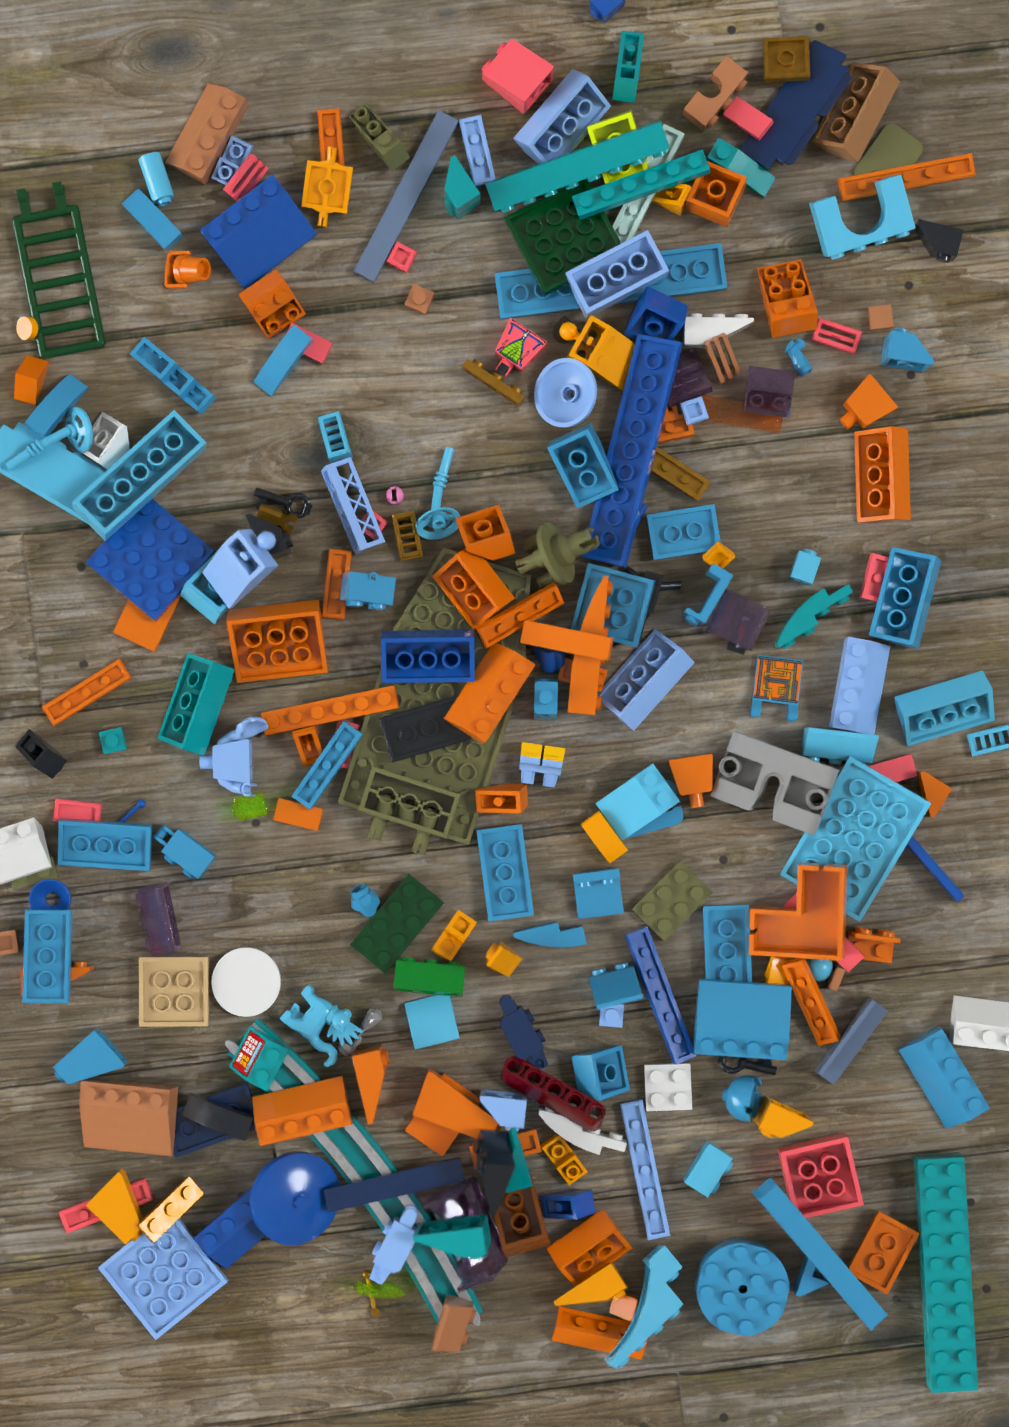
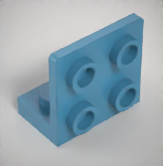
(598, 893)

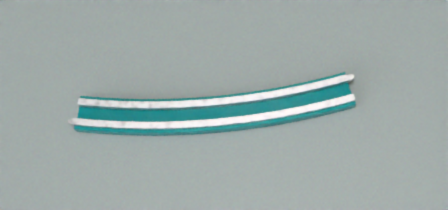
(361, 1157)

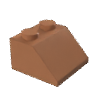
(453, 1324)

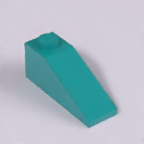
(628, 66)
(733, 159)
(521, 1175)

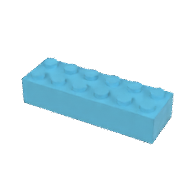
(139, 475)

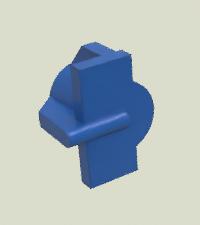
(549, 659)

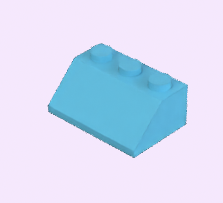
(837, 745)

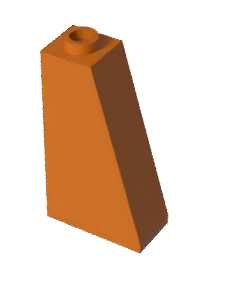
(452, 1108)

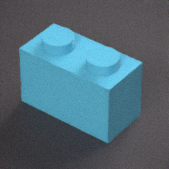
(708, 1169)

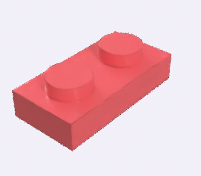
(873, 577)

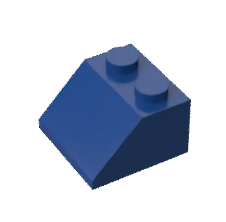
(656, 316)

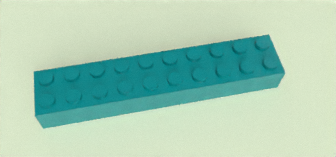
(945, 1272)

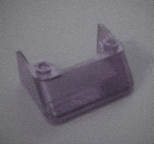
(468, 1200)

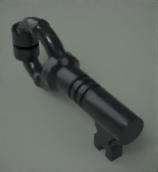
(265, 495)
(765, 1067)

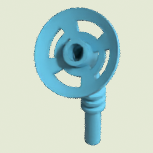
(70, 431)
(436, 517)

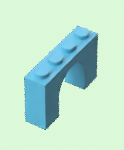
(893, 220)

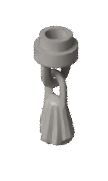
(371, 1018)

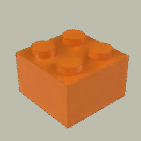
(716, 194)

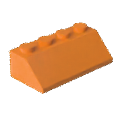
(882, 475)
(487, 699)
(301, 1110)

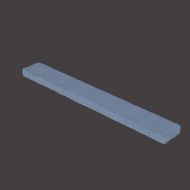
(406, 196)

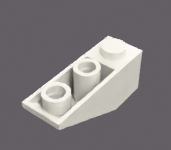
(701, 329)

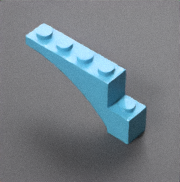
(654, 1307)

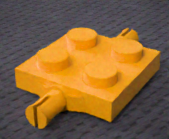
(327, 186)

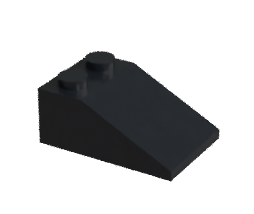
(495, 1164)

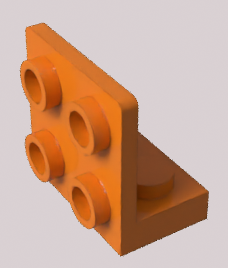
(874, 946)

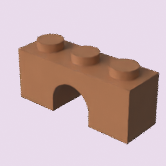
(703, 110)

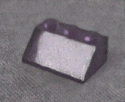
(158, 919)

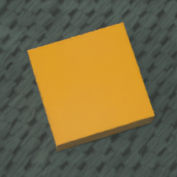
(718, 555)

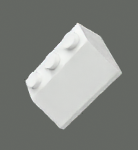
(22, 850)
(979, 1023)

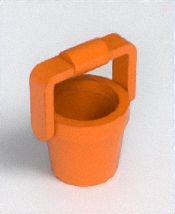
(185, 269)

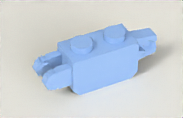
(395, 1246)

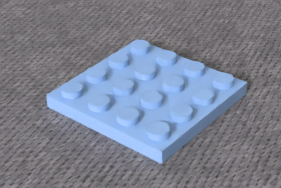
(163, 1277)

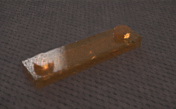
(732, 413)

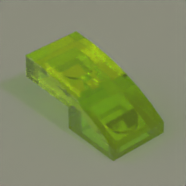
(385, 1290)

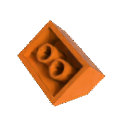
(473, 587)
(589, 1248)

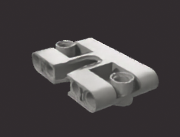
(797, 775)

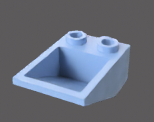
(241, 565)

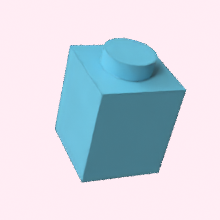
(805, 567)

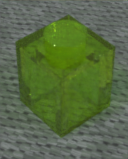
(250, 807)

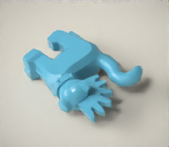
(314, 1020)

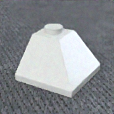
(108, 442)

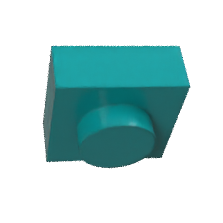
(113, 740)

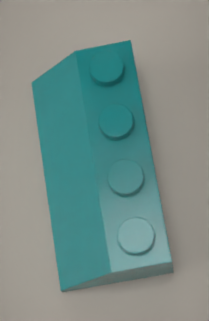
(195, 704)

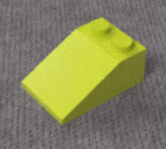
(612, 127)

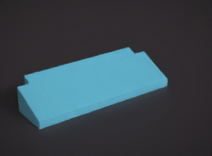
(53, 473)

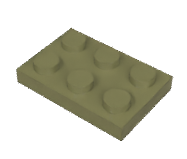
(671, 900)

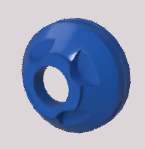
(39, 893)

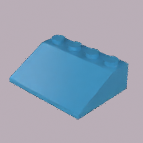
(742, 1019)

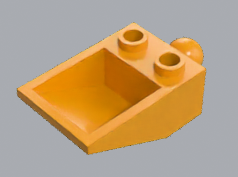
(606, 355)

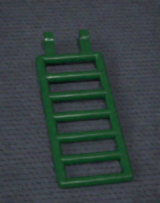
(82, 253)

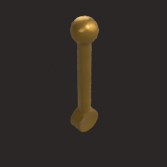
(375, 1310)

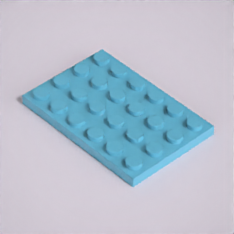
(862, 827)

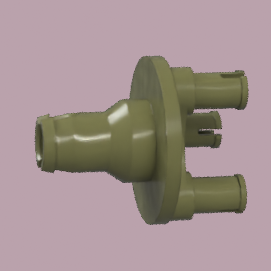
(556, 553)

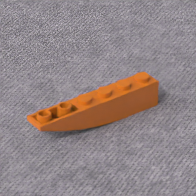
(586, 670)

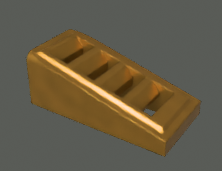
(405, 516)

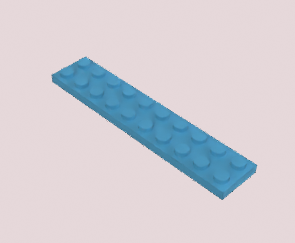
(690, 272)

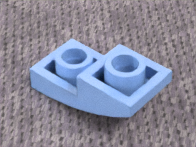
(232, 159)

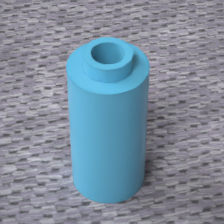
(156, 178)

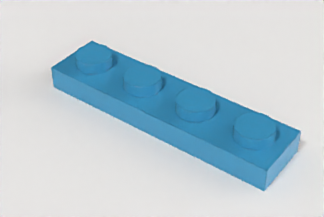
(327, 765)

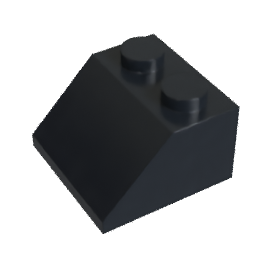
(283, 539)

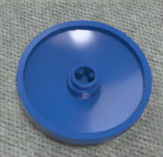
(291, 1199)

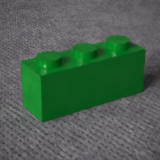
(429, 977)

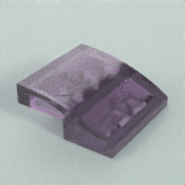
(689, 379)
(738, 620)

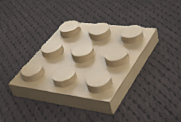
(173, 991)

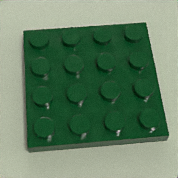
(556, 239)

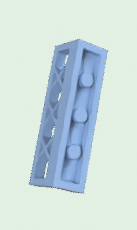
(344, 507)

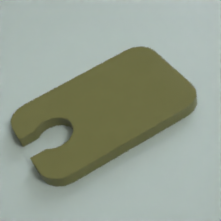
(890, 150)

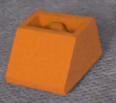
(272, 304)

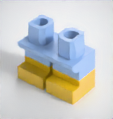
(550, 766)

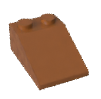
(521, 1222)

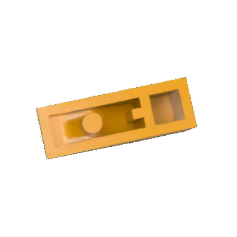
(600, 1287)

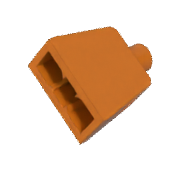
(867, 404)
(692, 777)

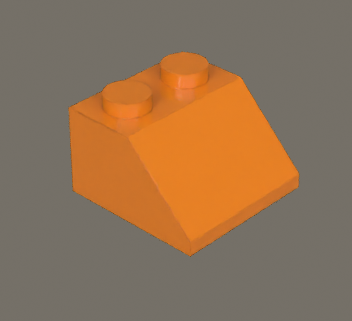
(486, 533)

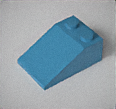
(583, 465)
(615, 986)

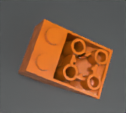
(787, 298)

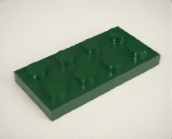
(397, 923)

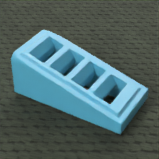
(341, 453)
(972, 742)

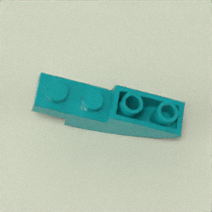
(803, 619)

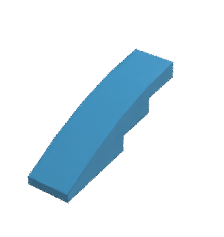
(173, 375)

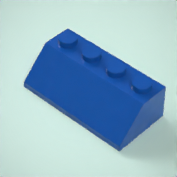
(428, 656)
(230, 1232)

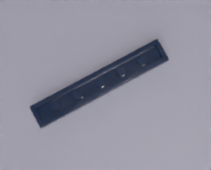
(394, 1184)

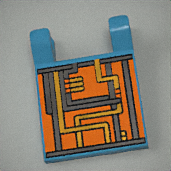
(777, 682)

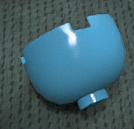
(743, 1098)

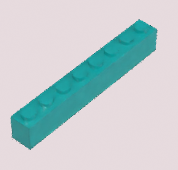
(577, 166)

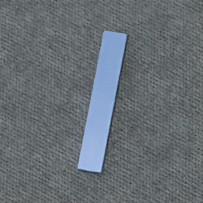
(644, 1169)

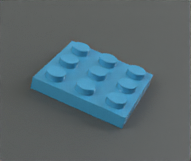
(628, 603)

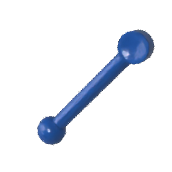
(140, 804)

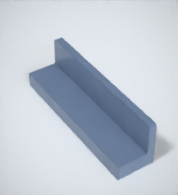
(851, 1040)

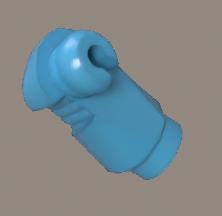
(798, 360)

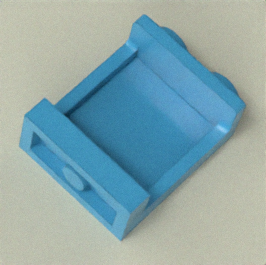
(722, 579)

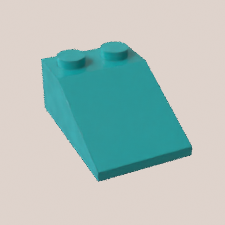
(458, 1236)

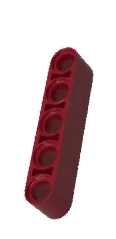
(557, 1103)

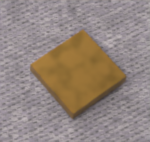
(786, 59)

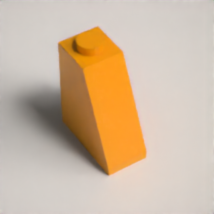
(118, 1208)

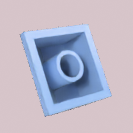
(505, 1107)

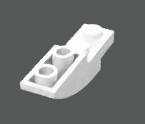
(579, 1136)

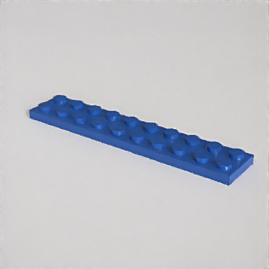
(634, 446)

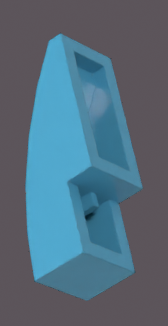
(152, 220)
(283, 360)
(56, 405)
(552, 936)

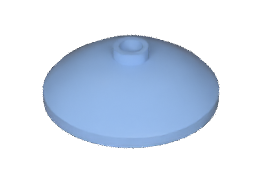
(554, 392)

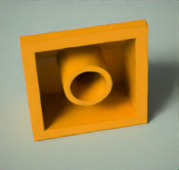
(780, 1119)

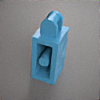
(185, 851)

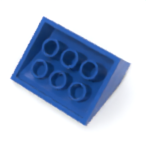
(258, 232)

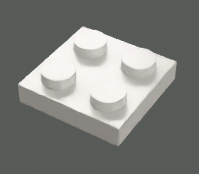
(668, 1086)

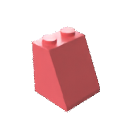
(518, 75)

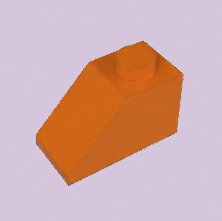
(502, 798)

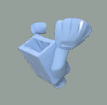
(233, 757)

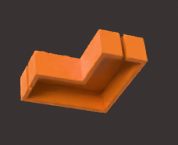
(814, 927)

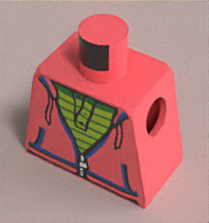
(517, 348)

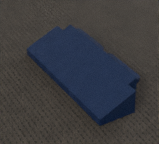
(798, 106)

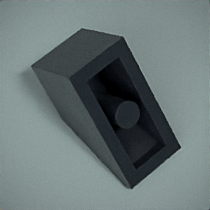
(939, 239)
(40, 754)

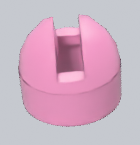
(399, 494)

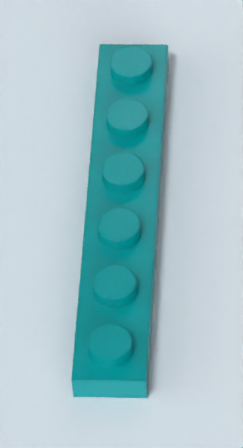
(641, 184)

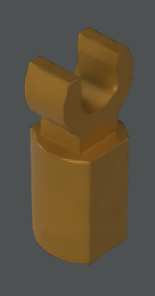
(276, 517)

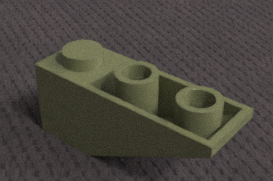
(379, 137)

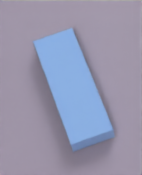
(477, 150)

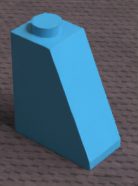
(89, 1058)

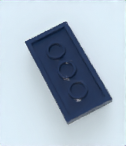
(195, 1136)

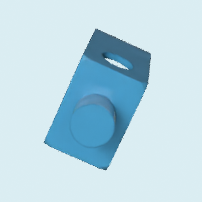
(545, 698)

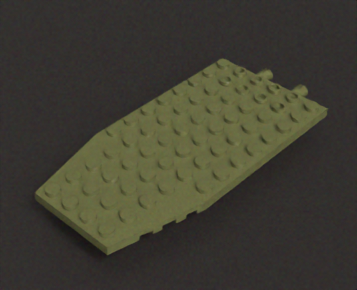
(436, 787)

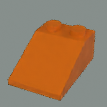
(370, 1070)

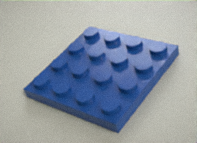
(151, 558)

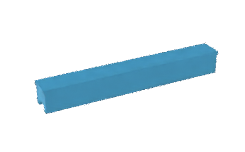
(820, 1253)

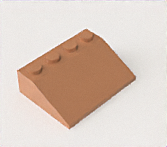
(128, 1116)

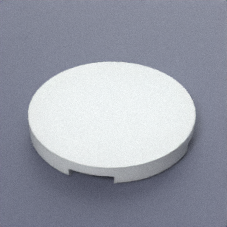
(246, 981)

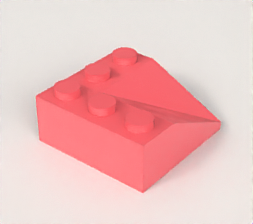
(820, 1175)

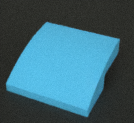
(431, 1020)

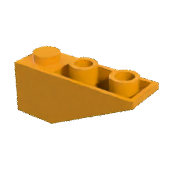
(502, 958)

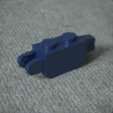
(521, 1034)

